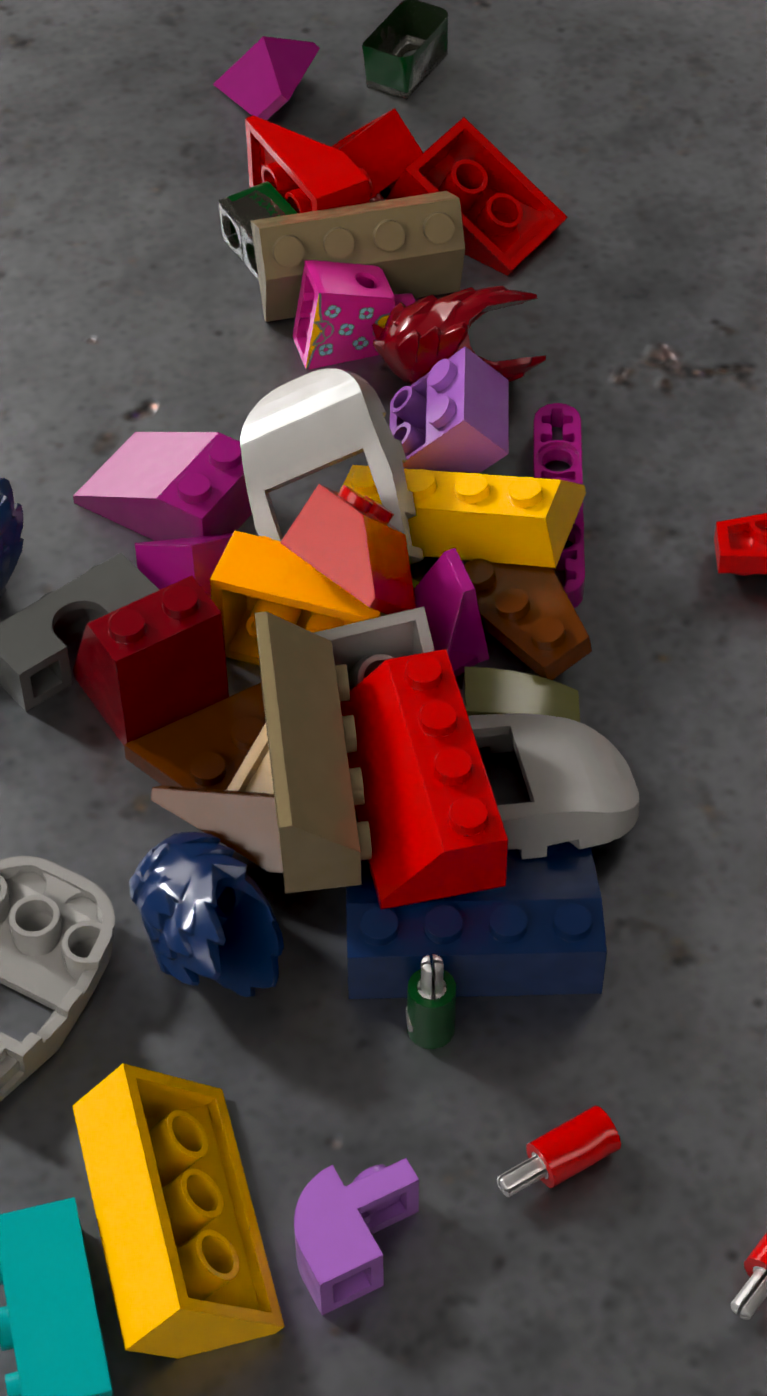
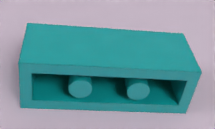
(50, 1305)

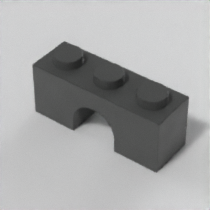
(37, 637)

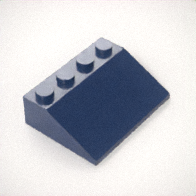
(508, 940)

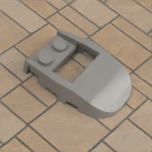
(317, 425)
(573, 777)
(51, 950)

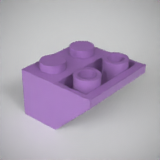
(453, 416)

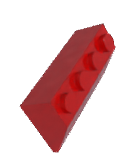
(423, 784)

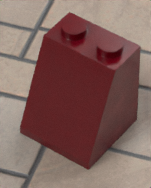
(154, 660)

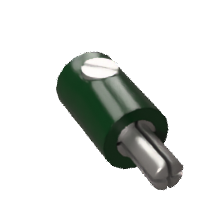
(431, 1004)

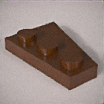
(529, 615)
(203, 746)

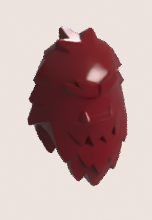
(438, 328)

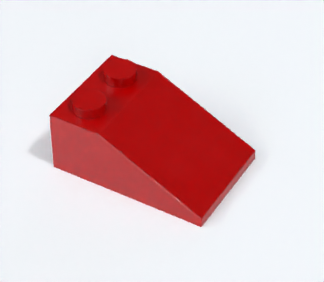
(303, 169)
(500, 206)

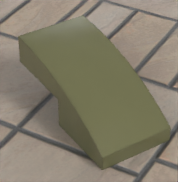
(517, 693)

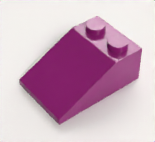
(171, 485)

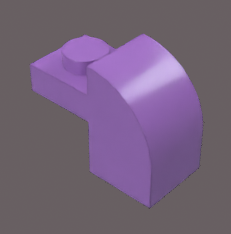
(336, 1229)

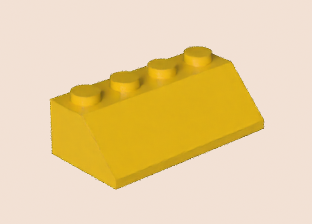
(486, 514)
(174, 1215)

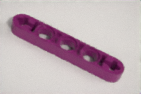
(569, 451)

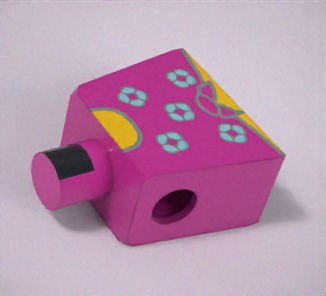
(338, 311)

